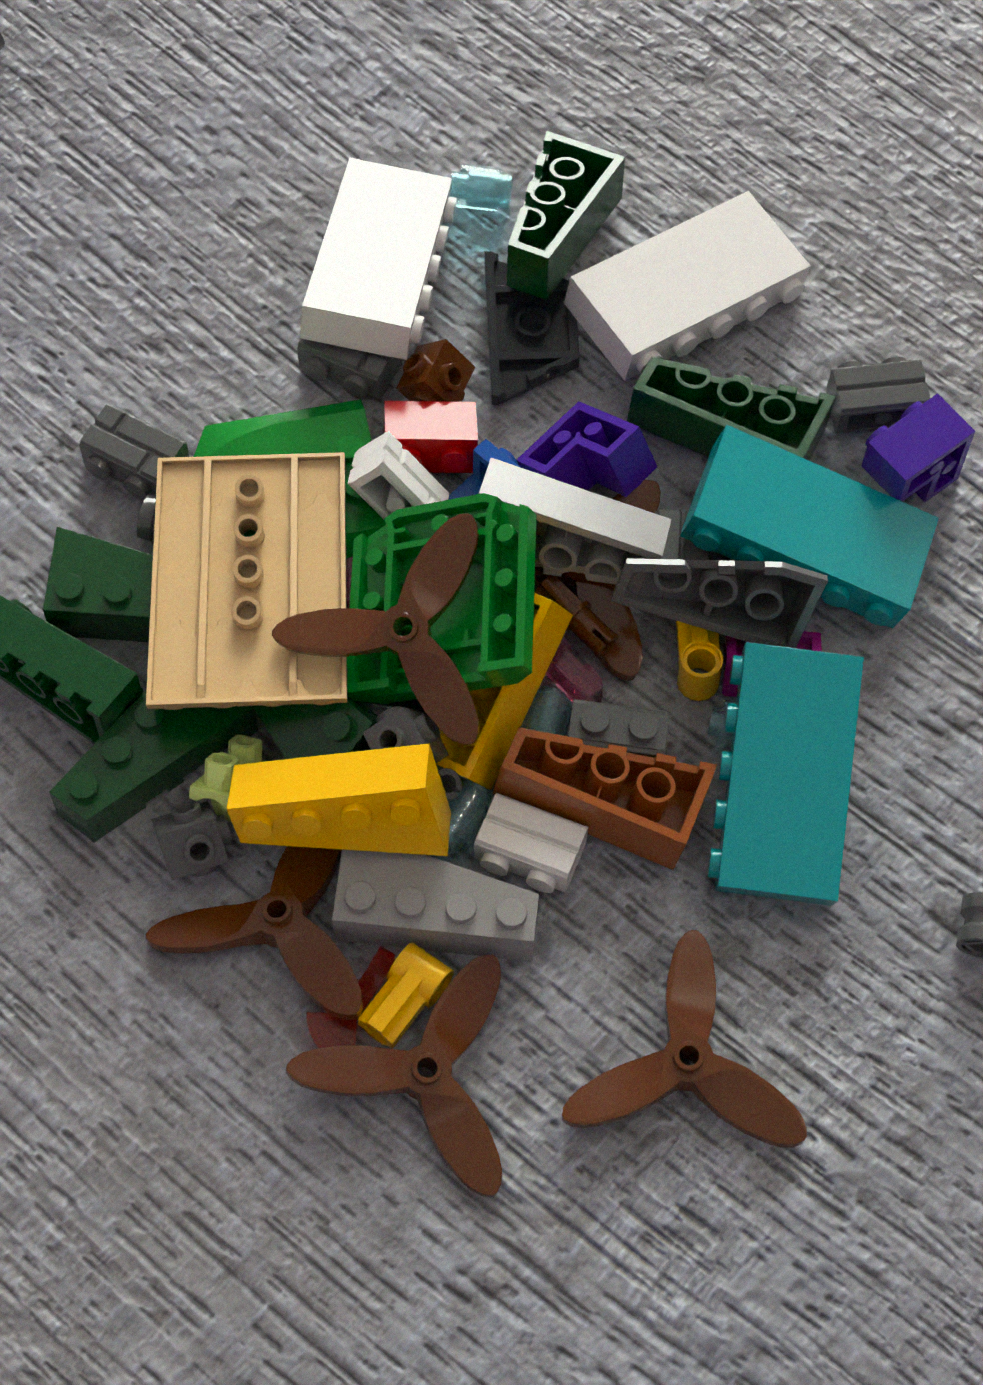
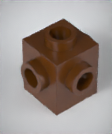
(435, 373)

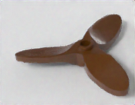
(423, 599)
(626, 654)
(281, 923)
(720, 1084)
(445, 1107)

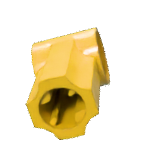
(698, 650)
(412, 983)

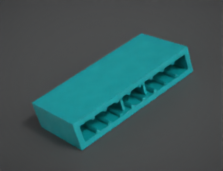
(786, 509)
(786, 774)

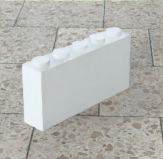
(378, 259)
(687, 285)

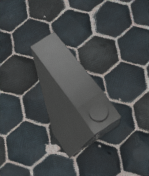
(734, 598)

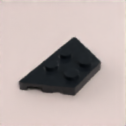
(527, 335)

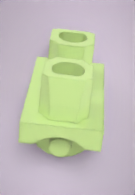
(219, 769)

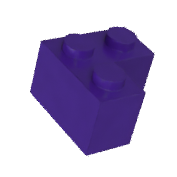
(591, 449)
(919, 451)

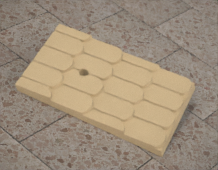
(227, 592)

